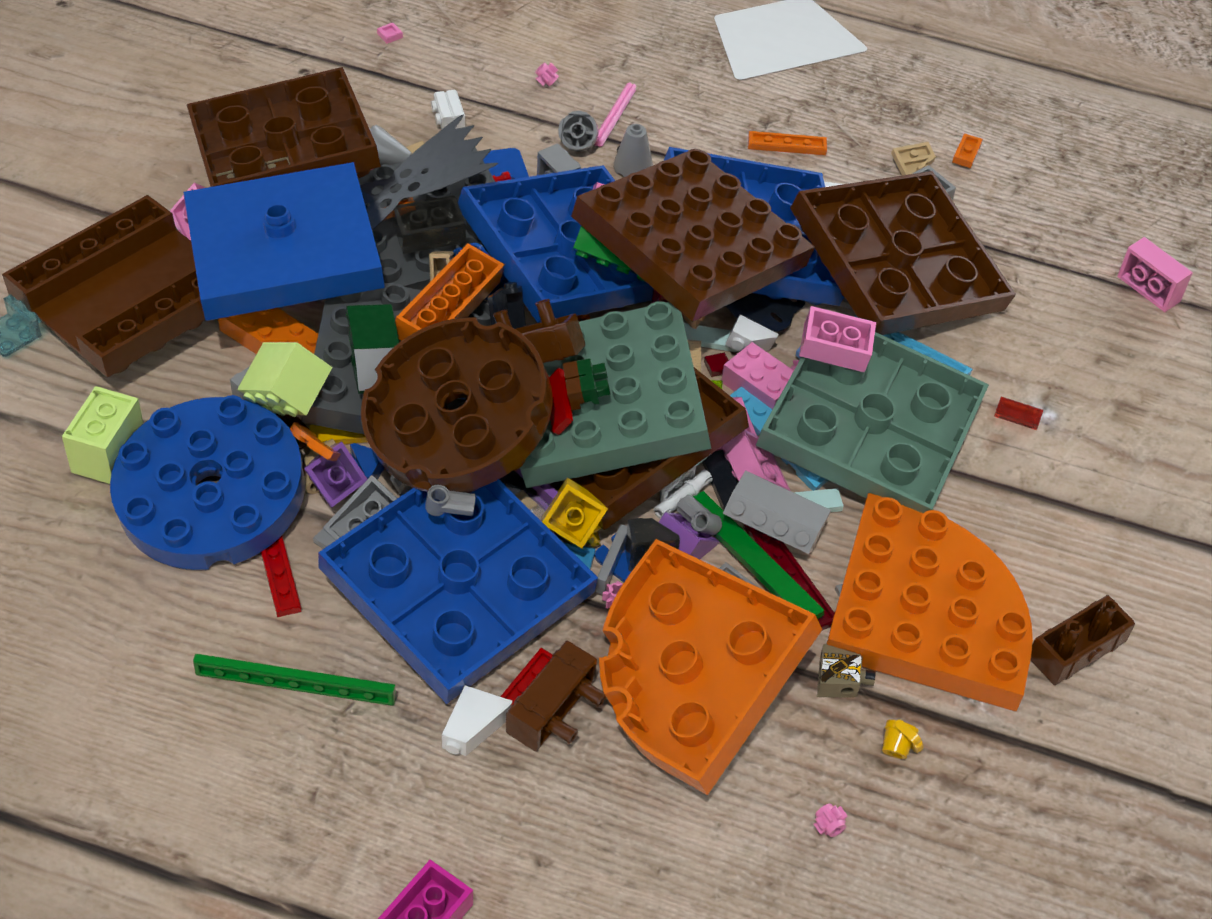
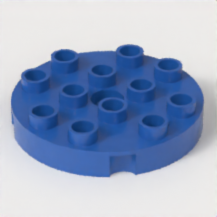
(210, 521)

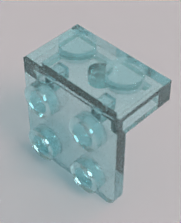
(17, 326)

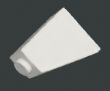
(473, 720)

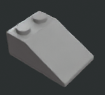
(362, 505)

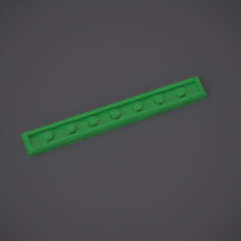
(758, 561)
(294, 679)

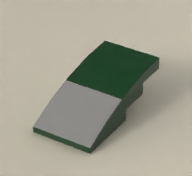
(371, 338)

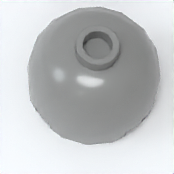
(578, 131)

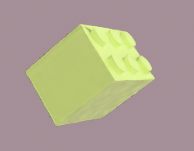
(284, 378)
(100, 431)

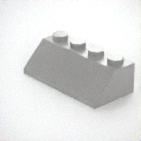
(777, 512)

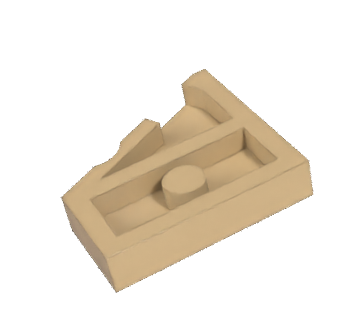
(913, 157)

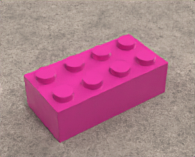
(431, 896)

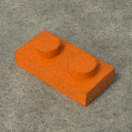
(967, 150)

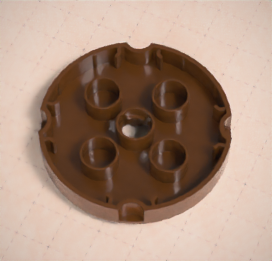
(463, 447)

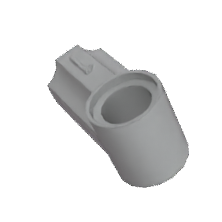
(449, 501)
(699, 515)

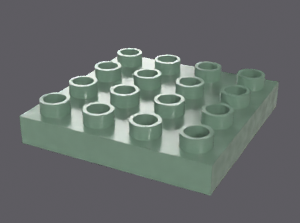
(651, 404)
(876, 428)

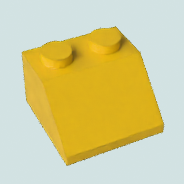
(574, 513)

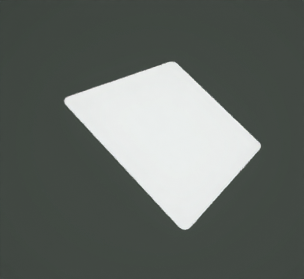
(782, 37)

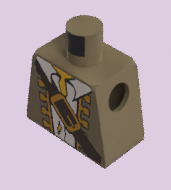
(841, 673)

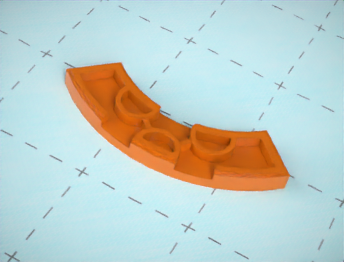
(309, 437)

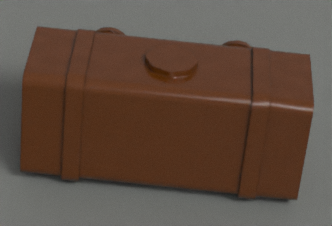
(553, 336)
(1081, 639)
(552, 696)

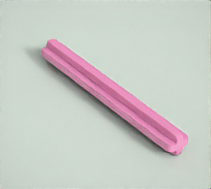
(615, 113)

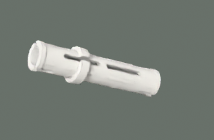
(690, 487)

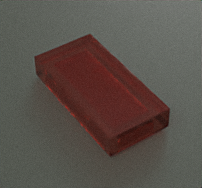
(1018, 413)

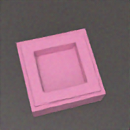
(389, 33)

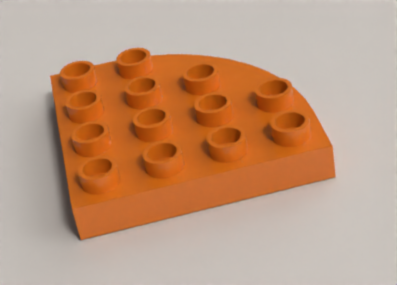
(933, 606)
(697, 661)

